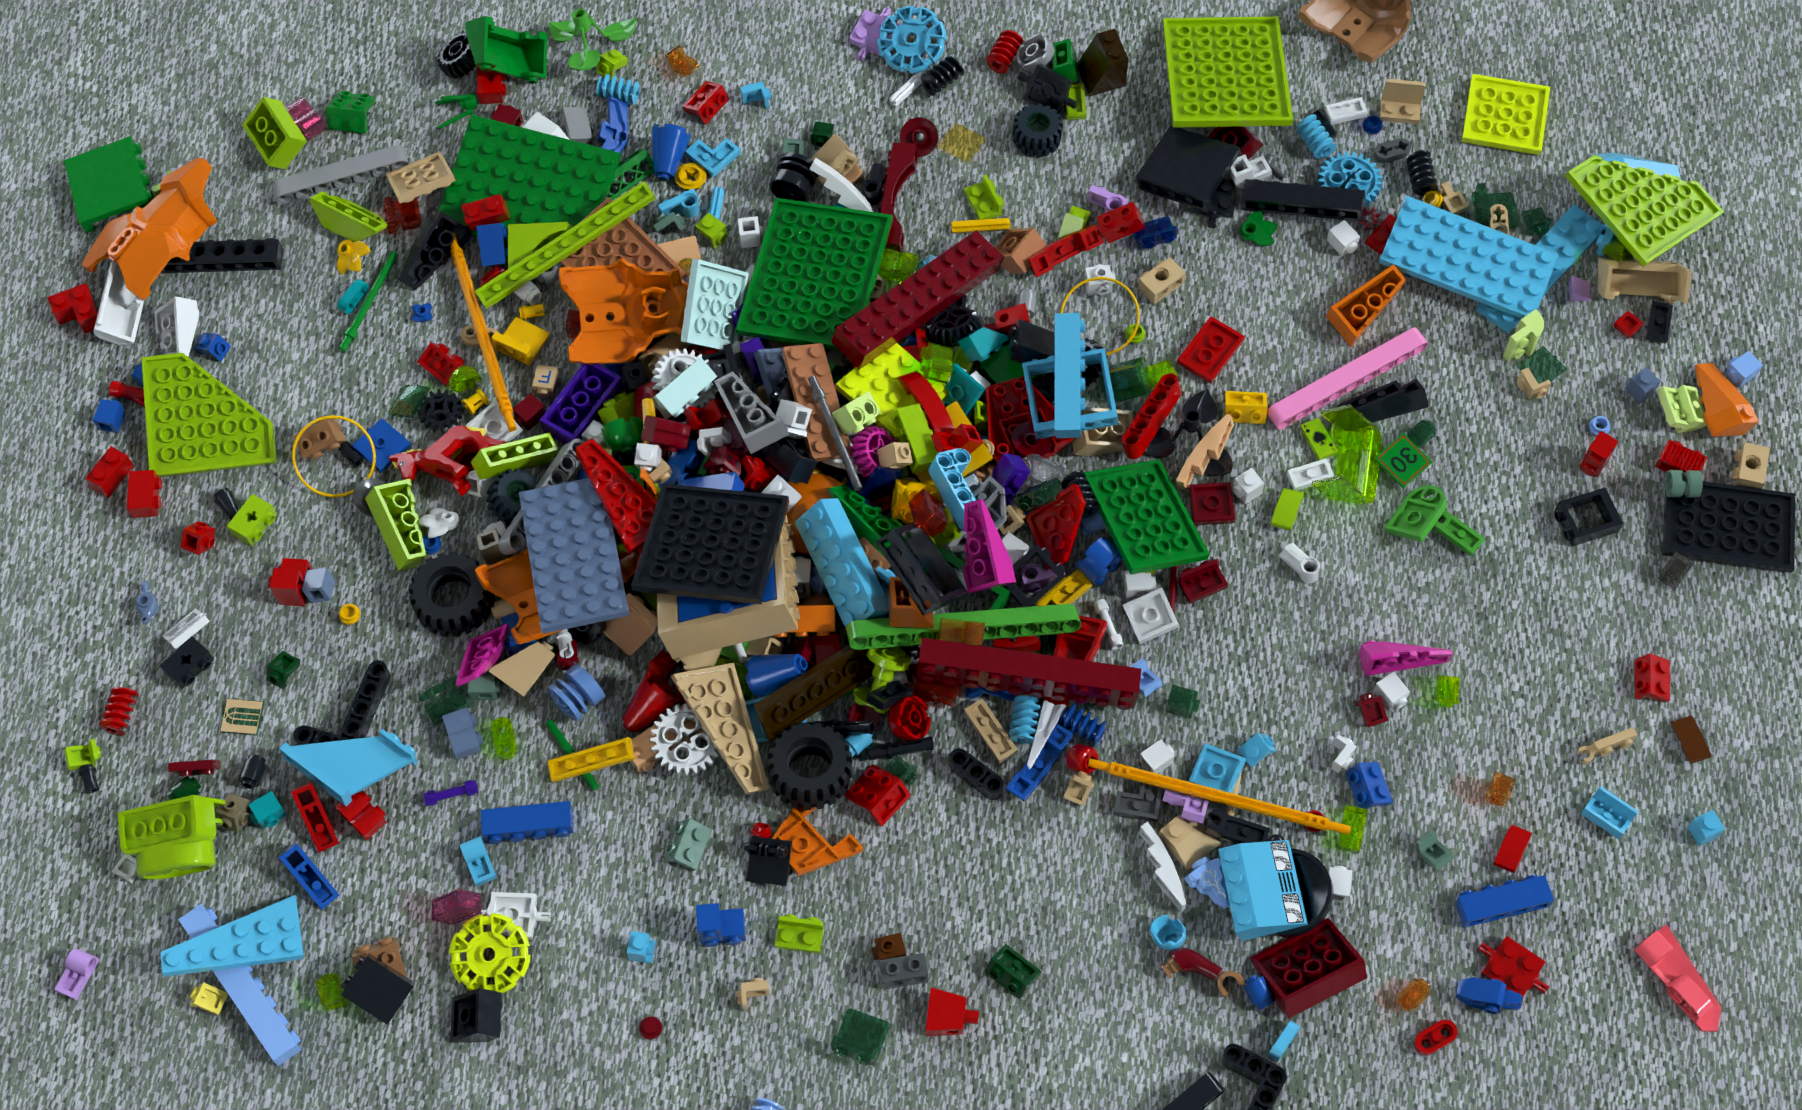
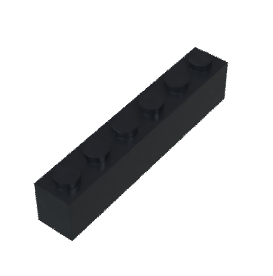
(1303, 200)

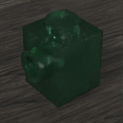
(1182, 702)

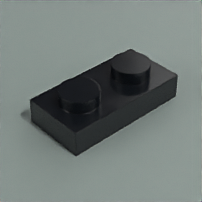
(1659, 322)
(888, 695)

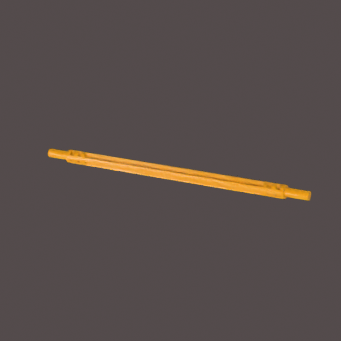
(482, 334)
(1219, 796)

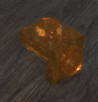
(681, 62)

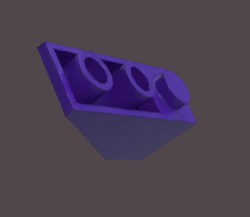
(1010, 474)

